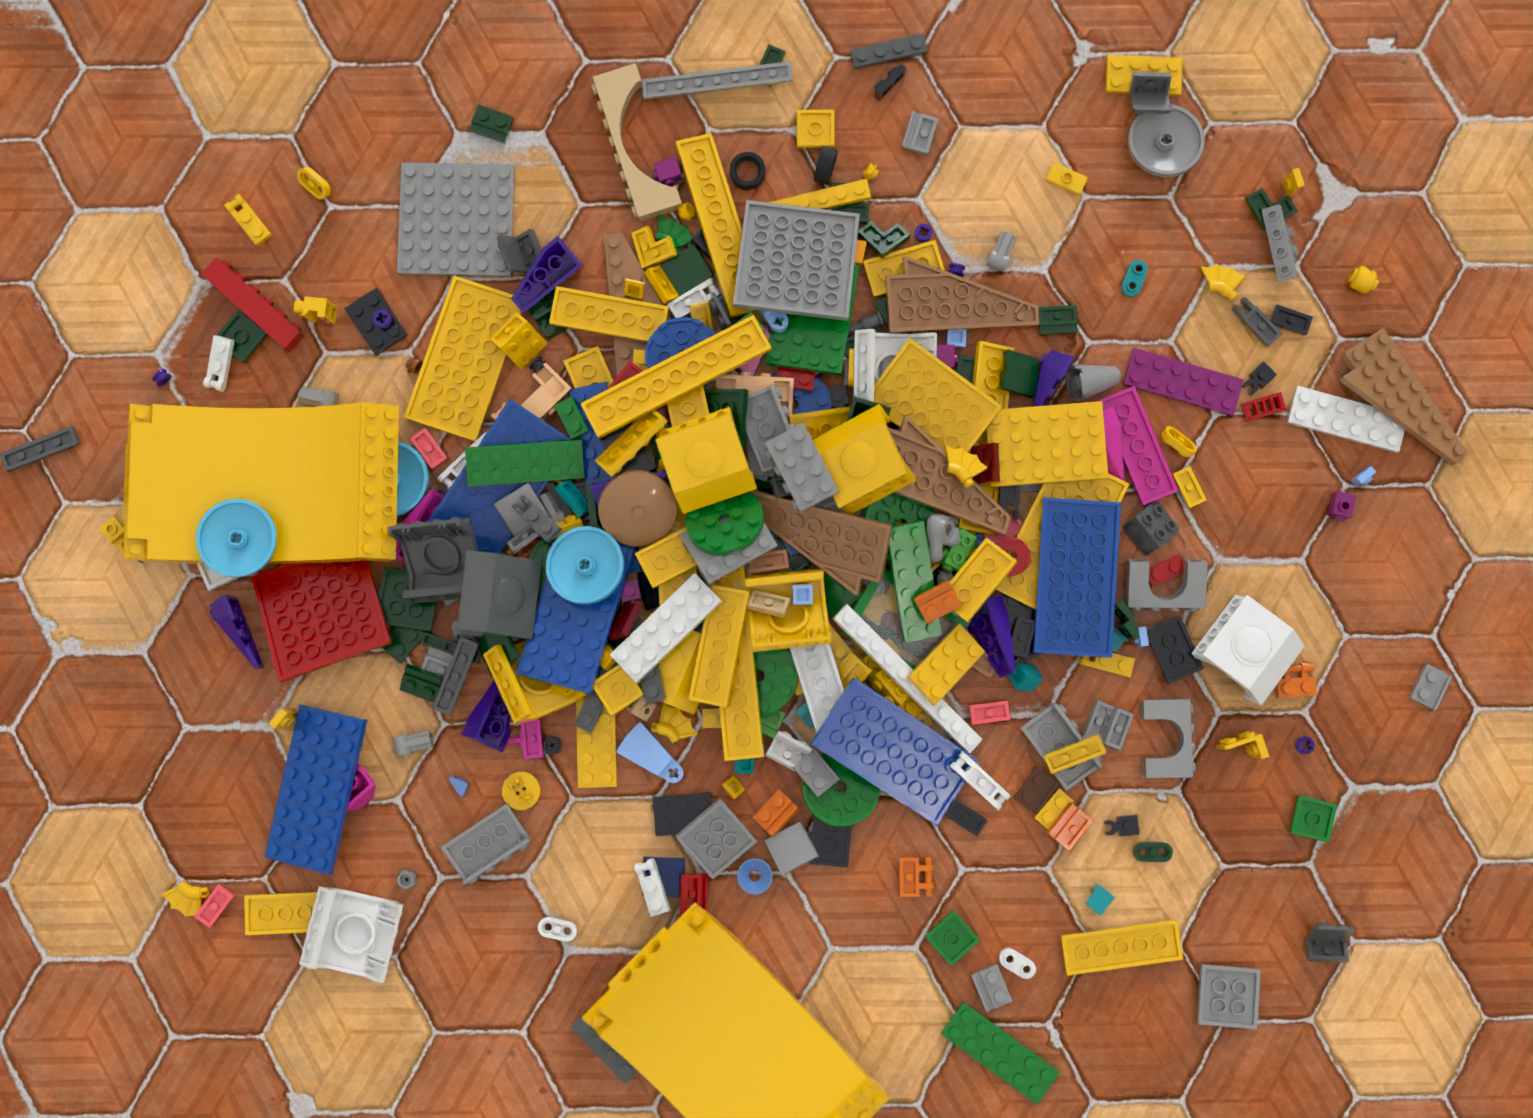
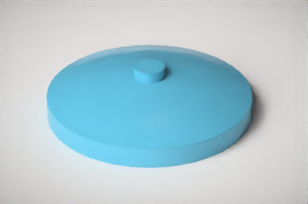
(412, 479)
(236, 538)
(585, 565)

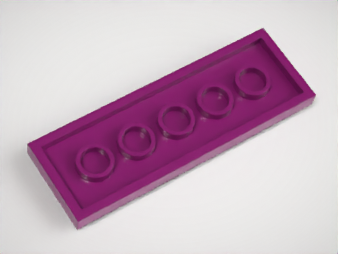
(1183, 382)

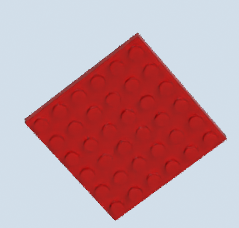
(319, 614)

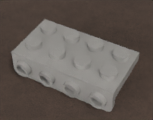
(764, 421)
(801, 468)
(1053, 731)
(486, 844)

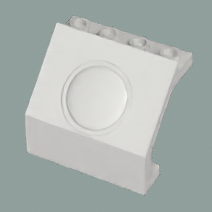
(875, 347)
(1250, 647)
(351, 933)

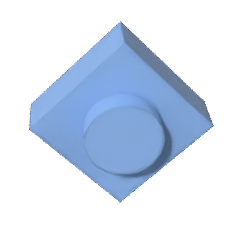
(956, 338)
(1364, 476)
(802, 594)
(1143, 638)

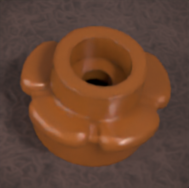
(414, 365)

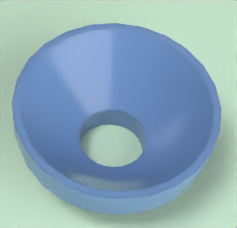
(749, 885)

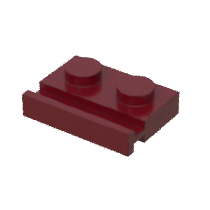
(989, 456)
(625, 620)

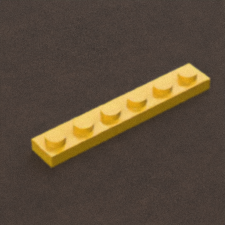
(831, 197)

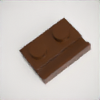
(1036, 790)

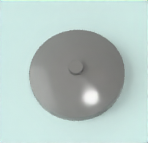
(1166, 142)

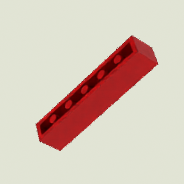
(252, 304)

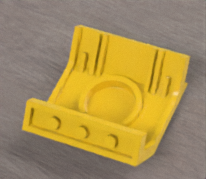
(705, 460)
(863, 460)
(803, 623)
(678, 672)
(523, 696)

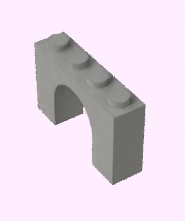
(1189, 595)
(1180, 762)

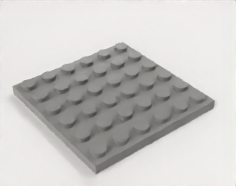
(454, 219)
(796, 260)

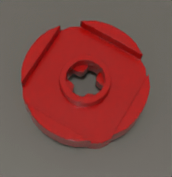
(1019, 550)

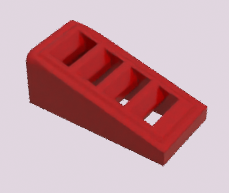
(1279, 401)

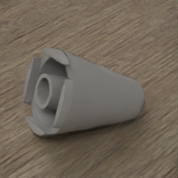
(1090, 380)

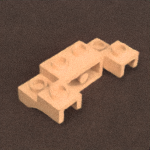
(756, 383)
(543, 400)

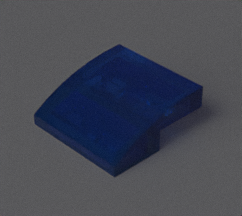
(670, 872)

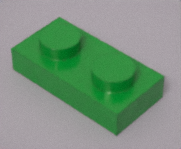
(572, 418)

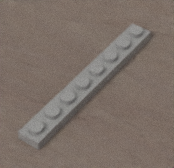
(717, 80)

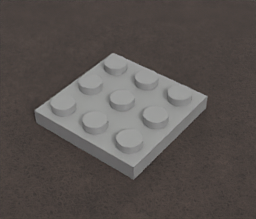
(716, 838)
(1228, 996)

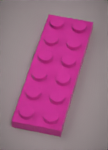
(1140, 448)

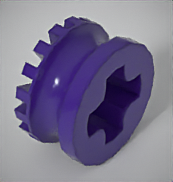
(921, 238)
(956, 269)
(377, 316)
(161, 377)
(1310, 744)

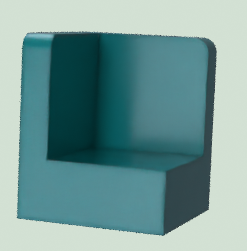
(1026, 677)
(804, 713)
(1099, 899)

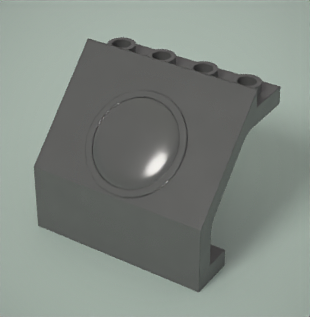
(434, 557)
(499, 594)

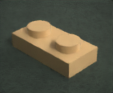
(769, 603)

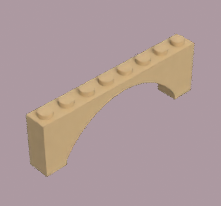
(615, 92)

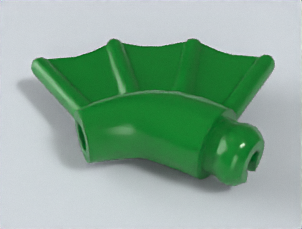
(671, 228)

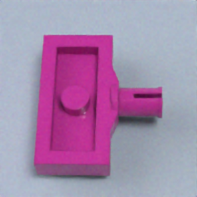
(530, 739)

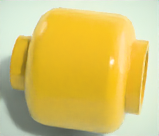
(1363, 279)

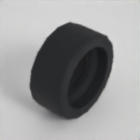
(747, 156)
(825, 165)

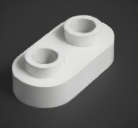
(557, 931)
(1017, 963)

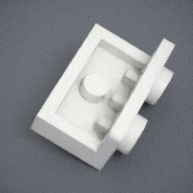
(787, 750)

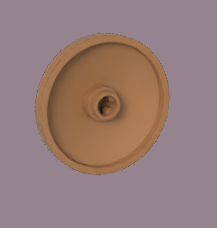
(637, 508)

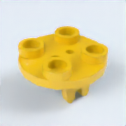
(526, 798)

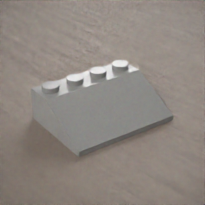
(717, 567)

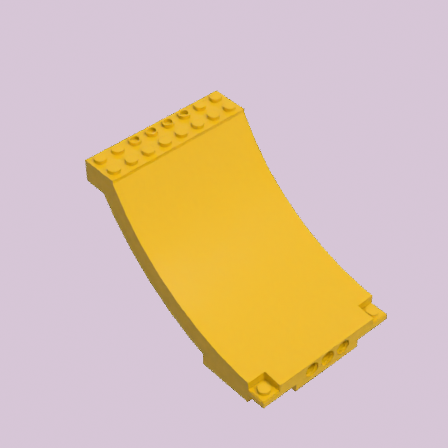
(314, 469)
(726, 1032)

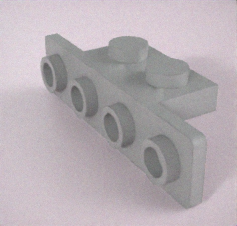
(1281, 243)

